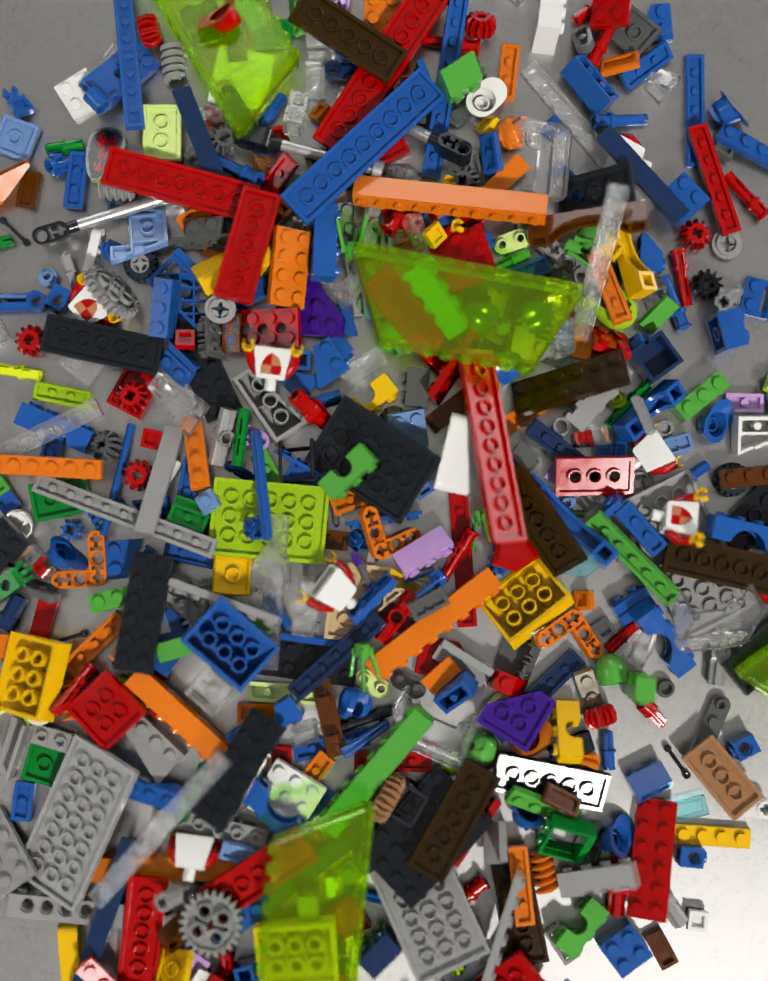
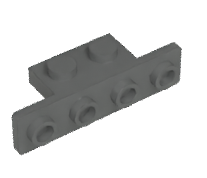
(202, 234)

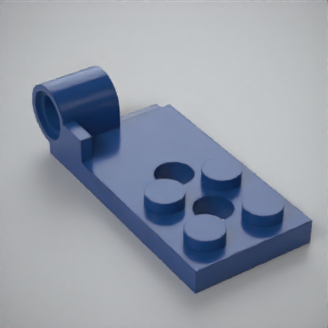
(104, 89)

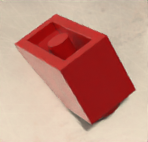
(507, 683)

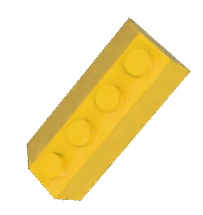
(208, 270)

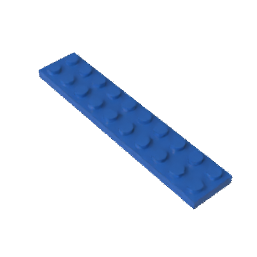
(362, 146)

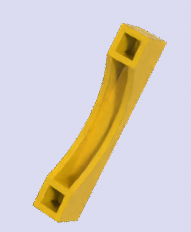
(637, 278)

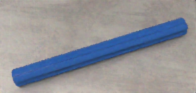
(261, 485)

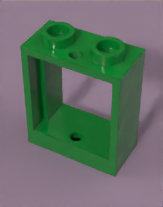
(573, 853)

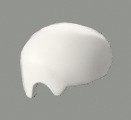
(22, 521)

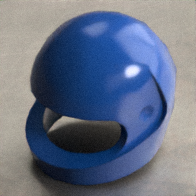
(354, 702)

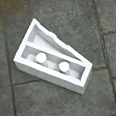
(548, 26)

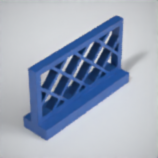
(184, 264)

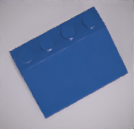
(230, 644)

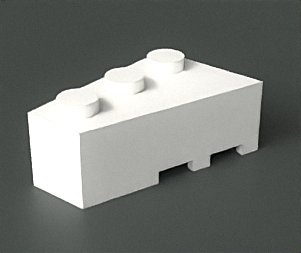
(748, 433)

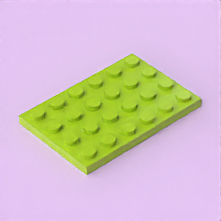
(303, 503)

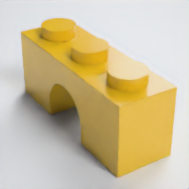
(384, 392)
(567, 748)

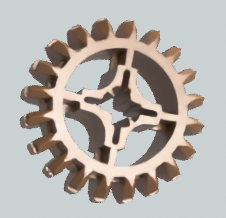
(388, 796)

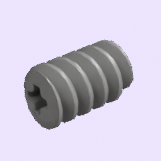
(172, 63)
(116, 194)

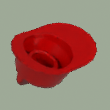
(222, 19)

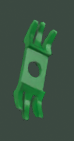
(15, 579)

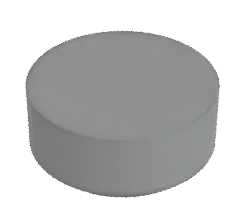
(665, 428)

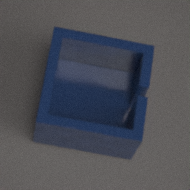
(655, 358)
(379, 949)

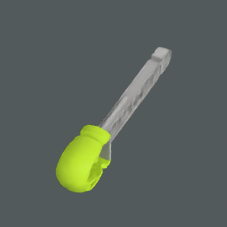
(557, 260)

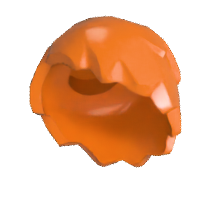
(508, 134)

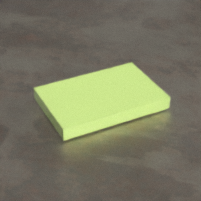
(162, 132)

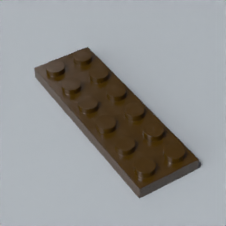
(349, 37)
(570, 383)
(545, 526)
(718, 565)
(454, 821)
(525, 938)

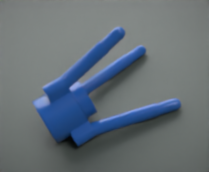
(436, 578)

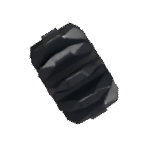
(711, 280)

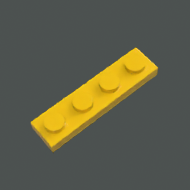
(712, 835)

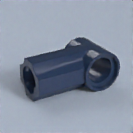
(345, 71)
(13, 609)

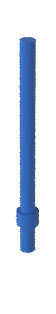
(118, 473)

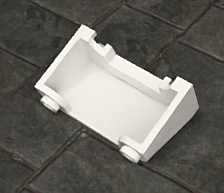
(458, 467)

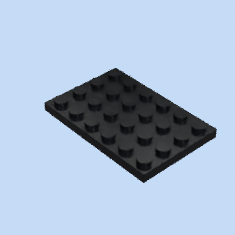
(402, 464)
(396, 843)

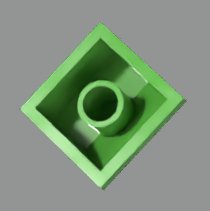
(460, 78)

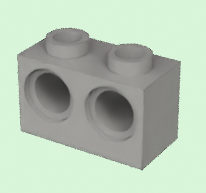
(53, 736)

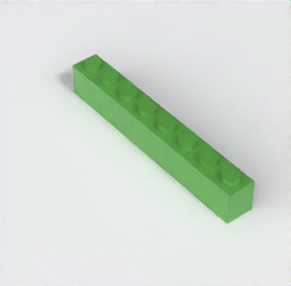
(383, 760)

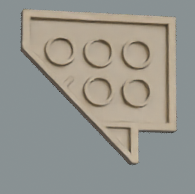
(338, 622)

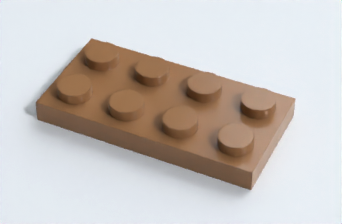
(722, 777)

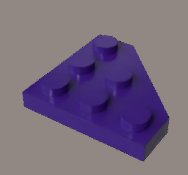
(320, 314)
(517, 717)

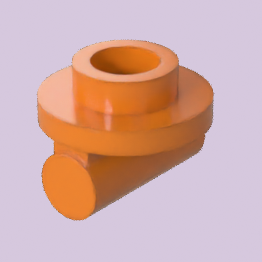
(591, 761)

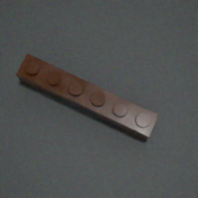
(559, 224)

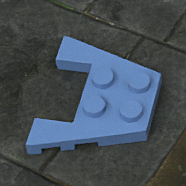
(146, 231)

